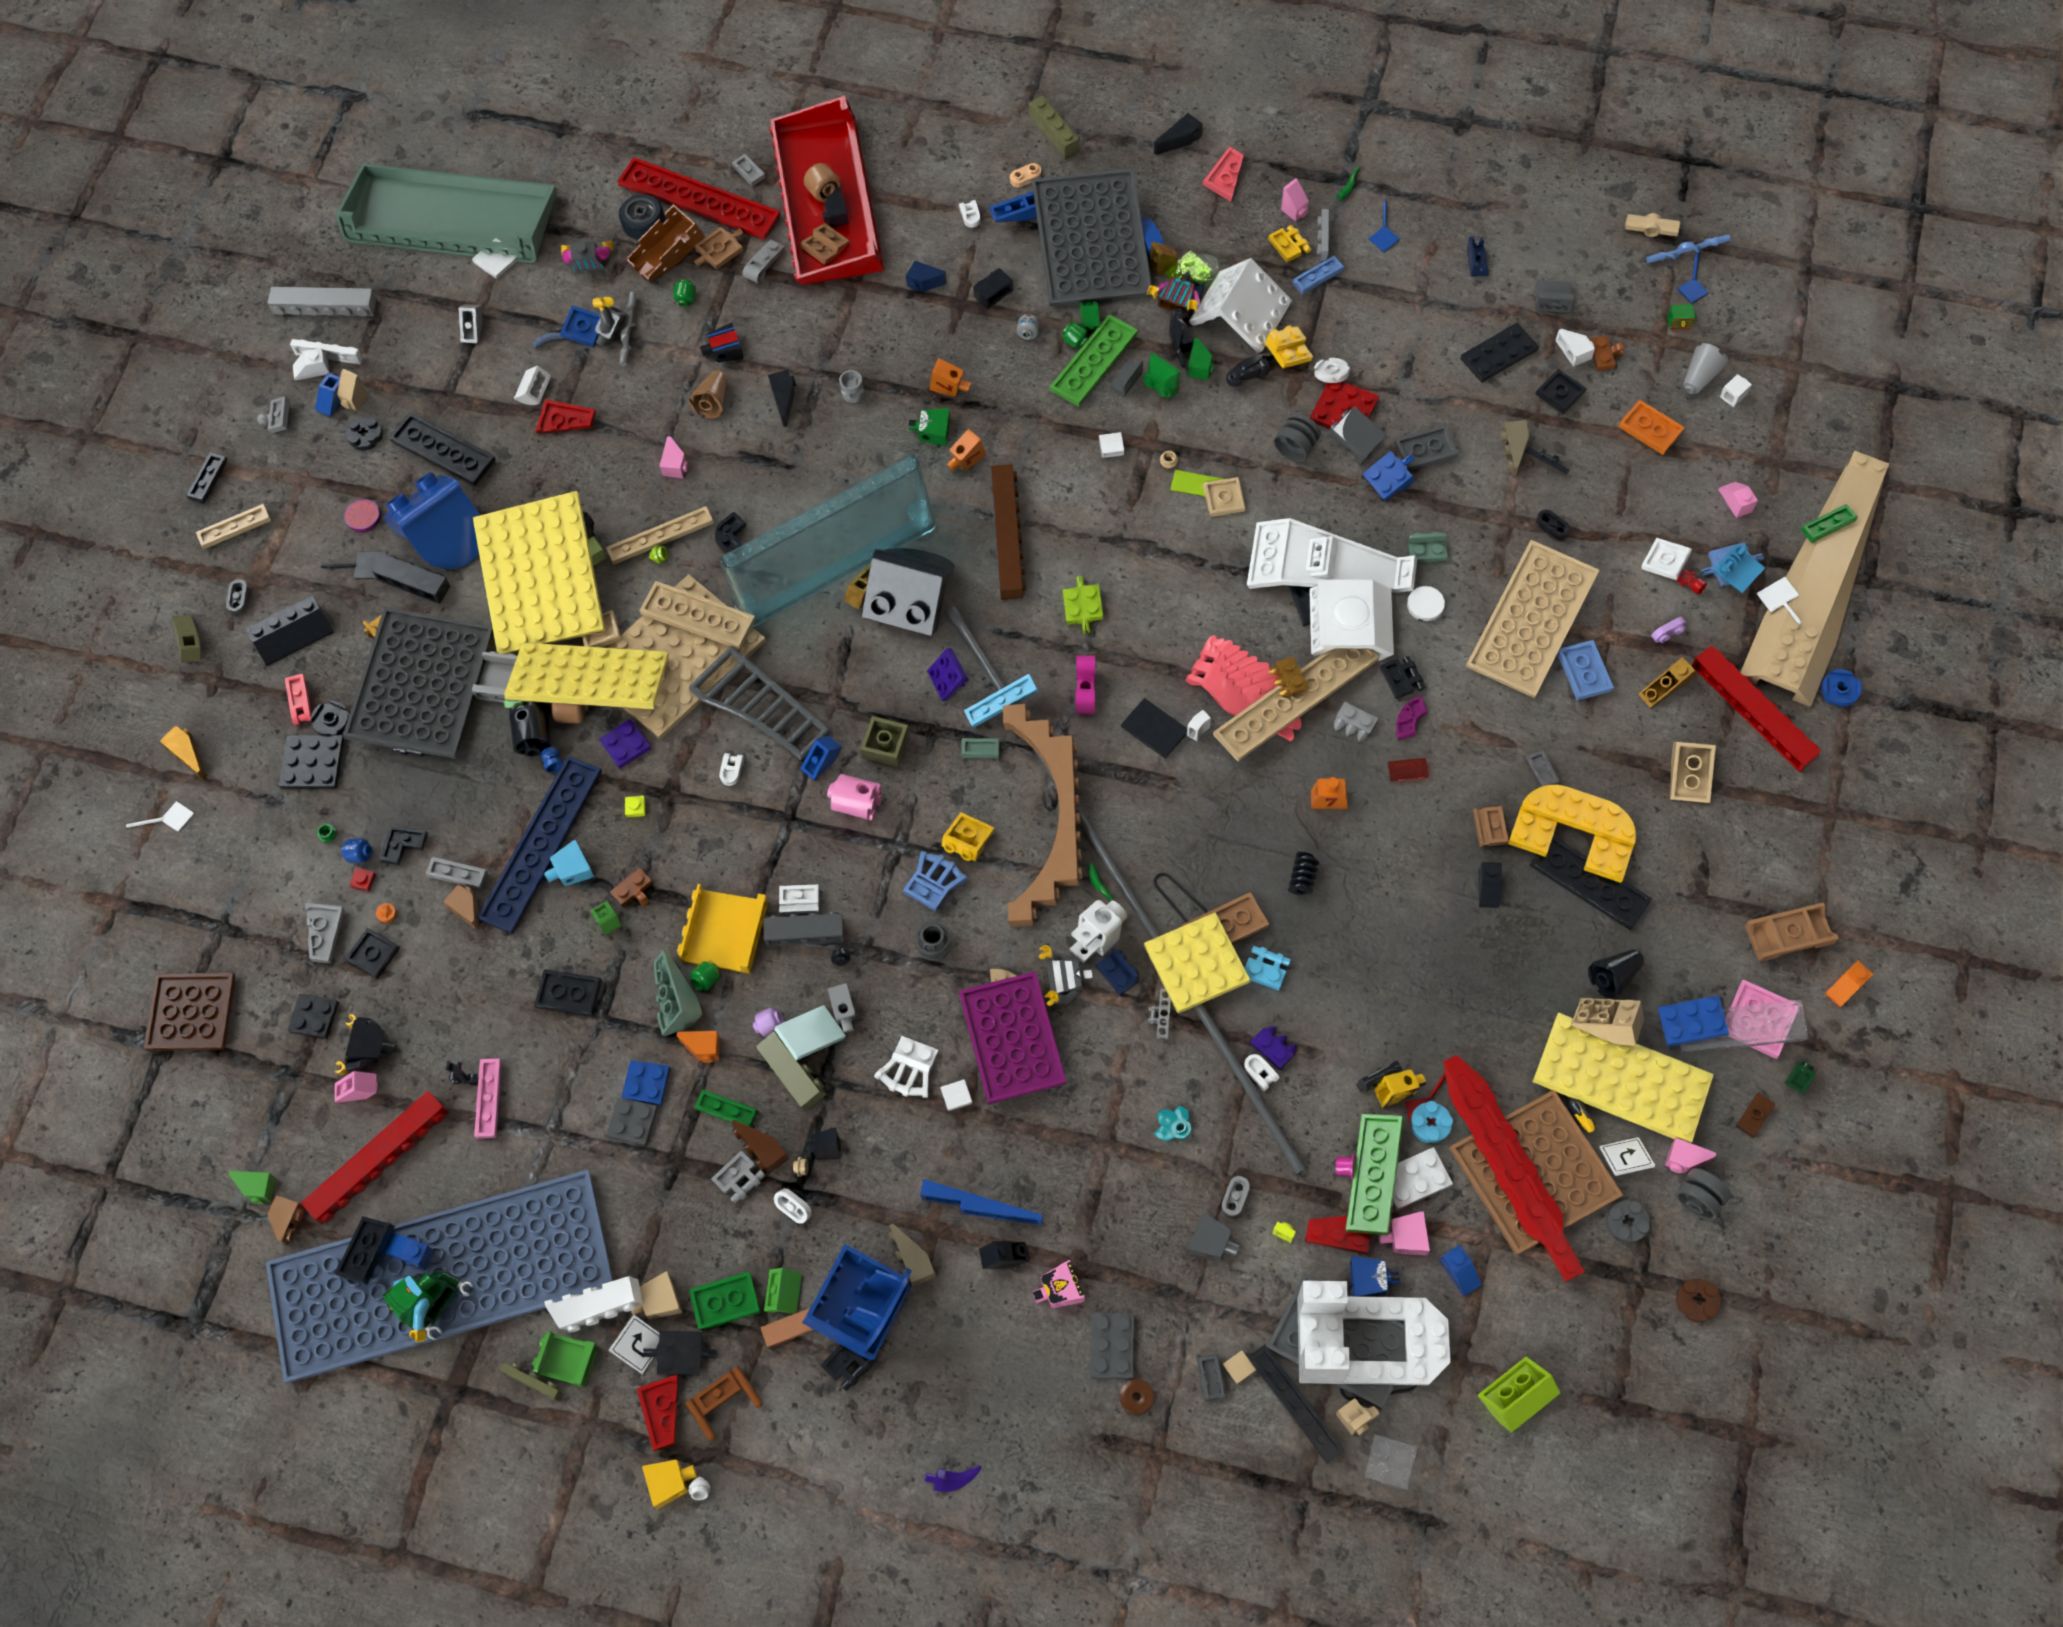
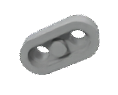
(1235, 1197)

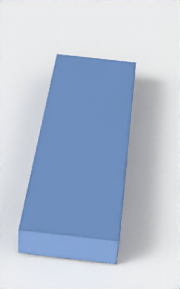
(1318, 275)

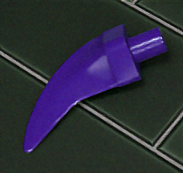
(951, 1481)

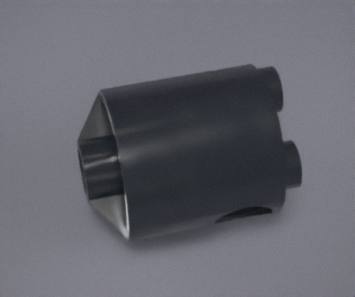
(529, 729)

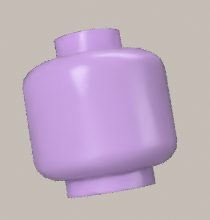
(767, 1021)

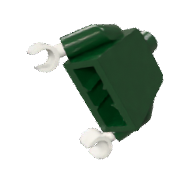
(442, 1293)

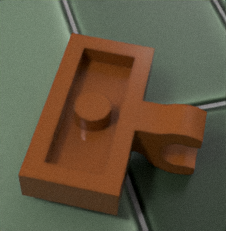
(1604, 353)
(632, 888)

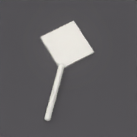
(175, 817)

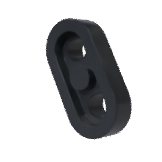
(1553, 525)

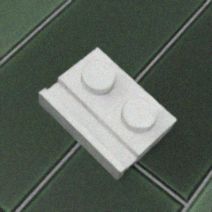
(799, 899)

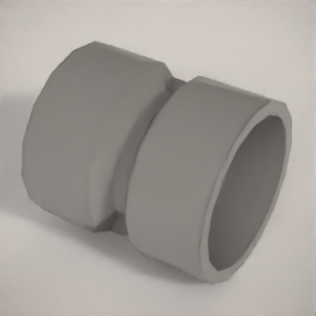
(851, 386)

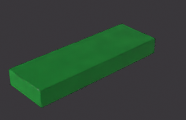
(1829, 523)
(725, 1108)

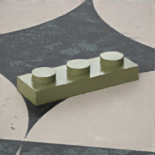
(532, 1380)

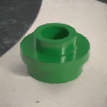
(326, 828)

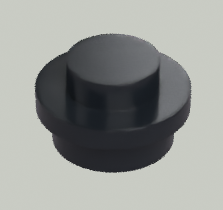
(840, 957)

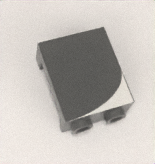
(1357, 433)

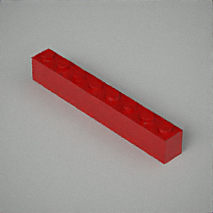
(1756, 708)
(374, 1158)

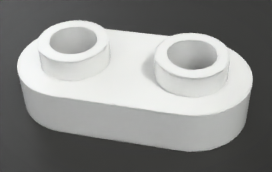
(793, 1207)

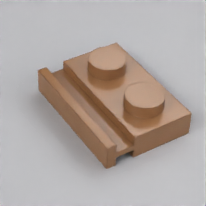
(1490, 826)

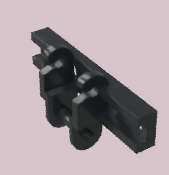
(1553, 462)

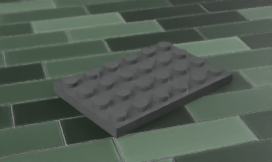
(1366, 1342)

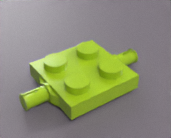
(1083, 604)

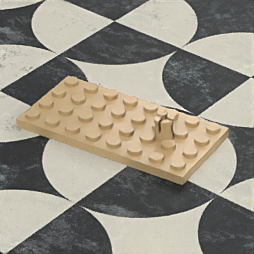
(1532, 618)

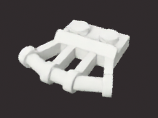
(910, 1055)

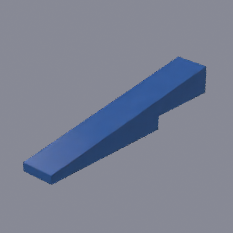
(976, 1205)

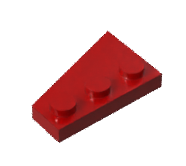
(1333, 1233)
(660, 1410)

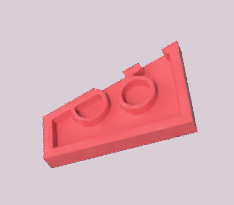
(1224, 174)

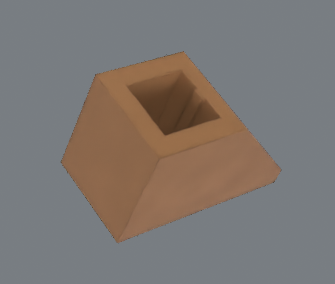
(284, 1218)

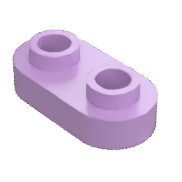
(1663, 633)

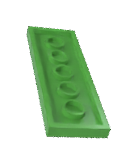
(1093, 360)
(1375, 1174)

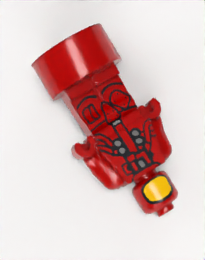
(1687, 578)

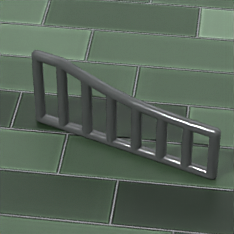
(743, 713)

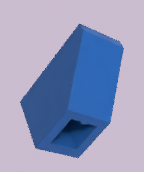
(327, 395)

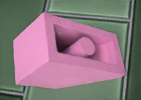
(1294, 201)
(673, 460)
(1739, 498)
(355, 1087)
(1686, 1156)

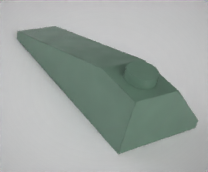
(677, 1000)

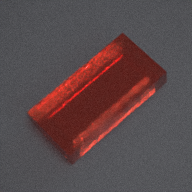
(1408, 769)

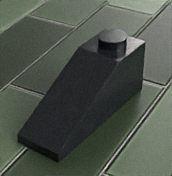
(1179, 135)
(783, 392)

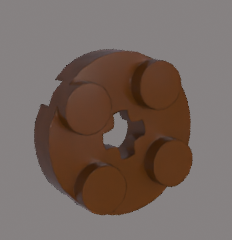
(1708, 1293)

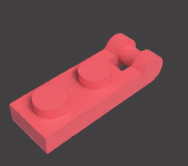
(298, 698)

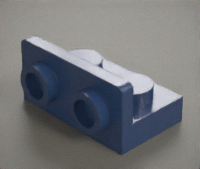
(1118, 971)

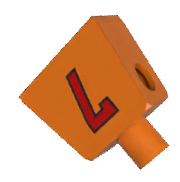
(948, 379)
(966, 452)
(1329, 794)

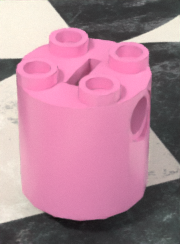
(855, 796)

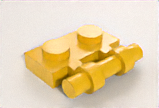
(1285, 246)

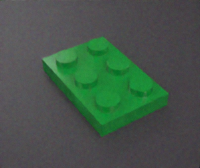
(724, 1301)

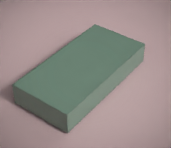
(980, 748)

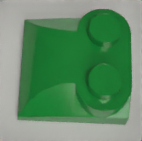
(1162, 377)

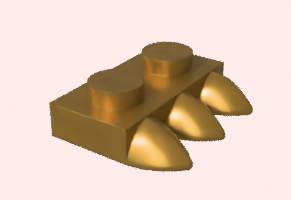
(1290, 677)

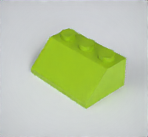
(1519, 1394)

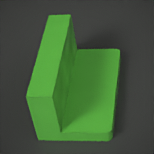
(783, 1291)

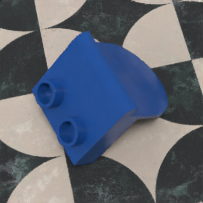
(436, 521)
(858, 1302)

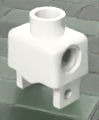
(1094, 921)

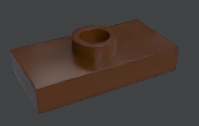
(1755, 1115)

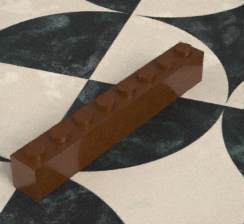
(1007, 532)

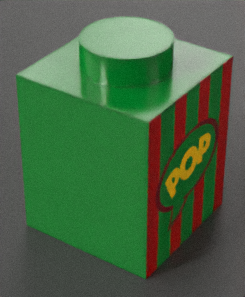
(1681, 316)

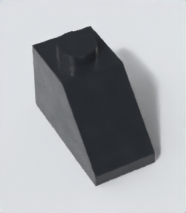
(835, 210)
(1490, 884)
(826, 1145)

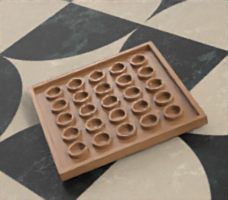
(1563, 1163)

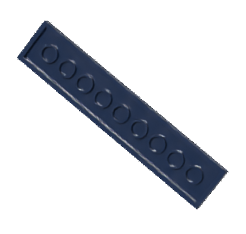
(539, 842)

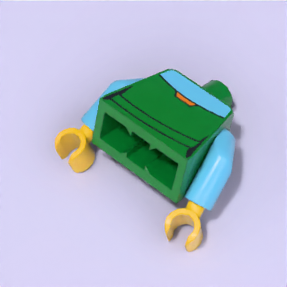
(410, 1302)

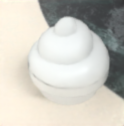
(699, 1489)

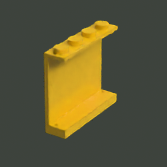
(722, 930)

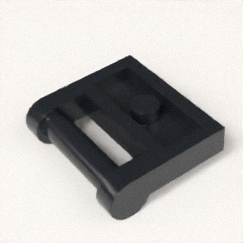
(1369, 1082)

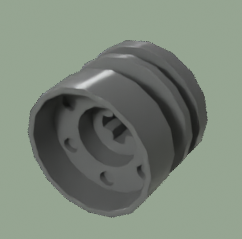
(1297, 437)

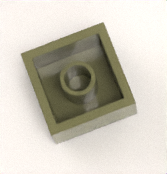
(885, 741)

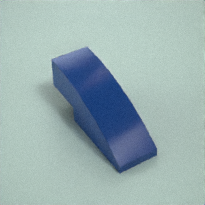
(1150, 234)

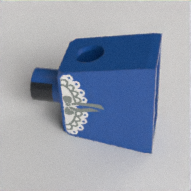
(1371, 1277)

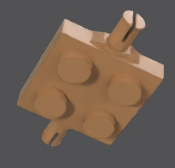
(718, 248)

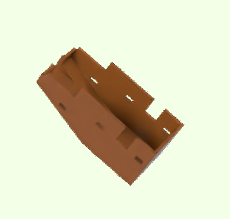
(665, 244)

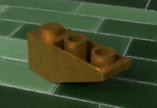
(1668, 683)

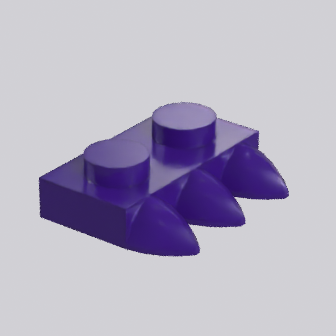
(1273, 1048)

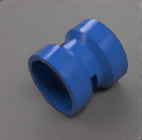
(551, 758)

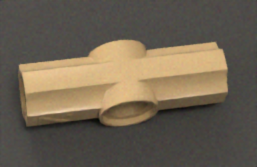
(1652, 225)

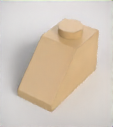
(351, 390)

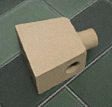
(659, 1298)

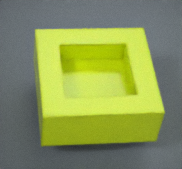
(635, 806)
(1284, 1231)

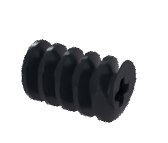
(1303, 874)

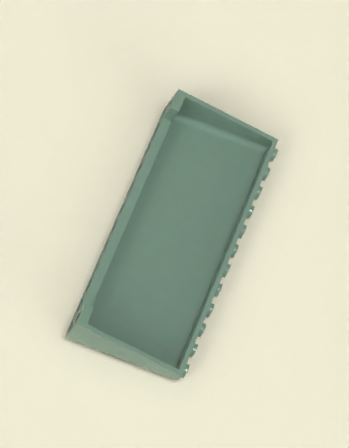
(445, 212)

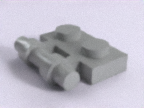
(733, 1173)

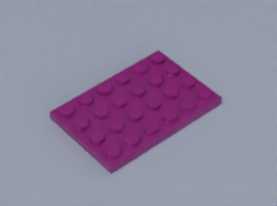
(1012, 1037)

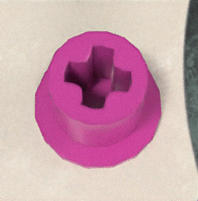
(1345, 1165)

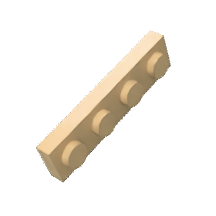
(233, 526)

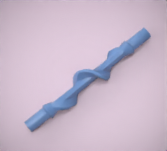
(1688, 246)

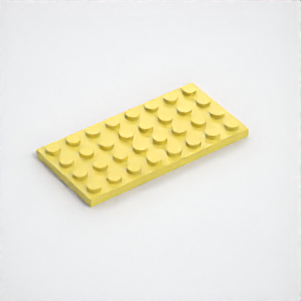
(587, 675)
(1624, 1080)

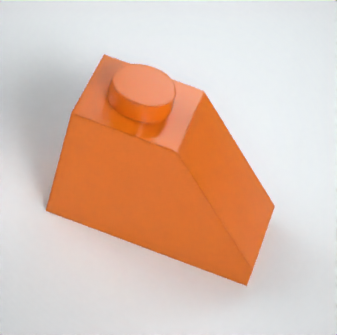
(1849, 984)
(701, 1044)

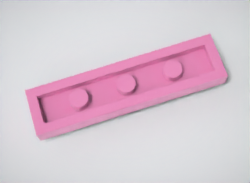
(488, 1098)

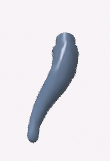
(546, 338)

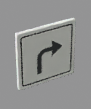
(1627, 1156)
(632, 1341)

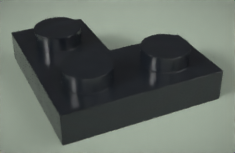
(398, 839)

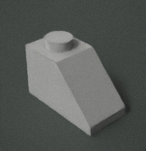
(470, 323)

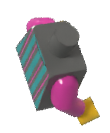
(586, 254)

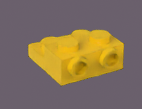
(1288, 346)
(967, 837)

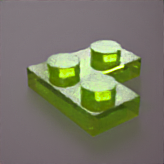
(1191, 265)

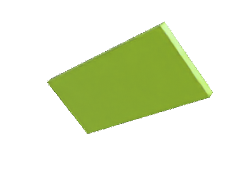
(1190, 482)

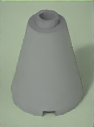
(1704, 367)

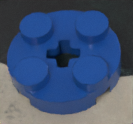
(1833, 695)

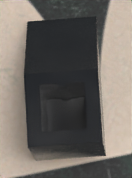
(1003, 1254)

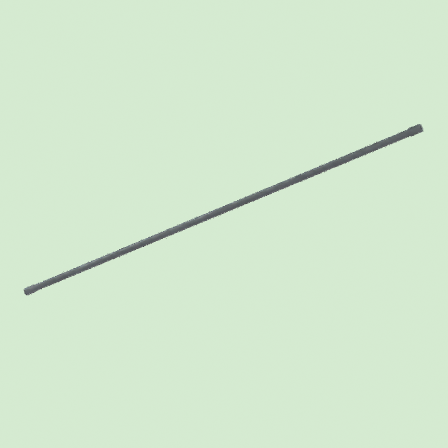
(1292, 1157)

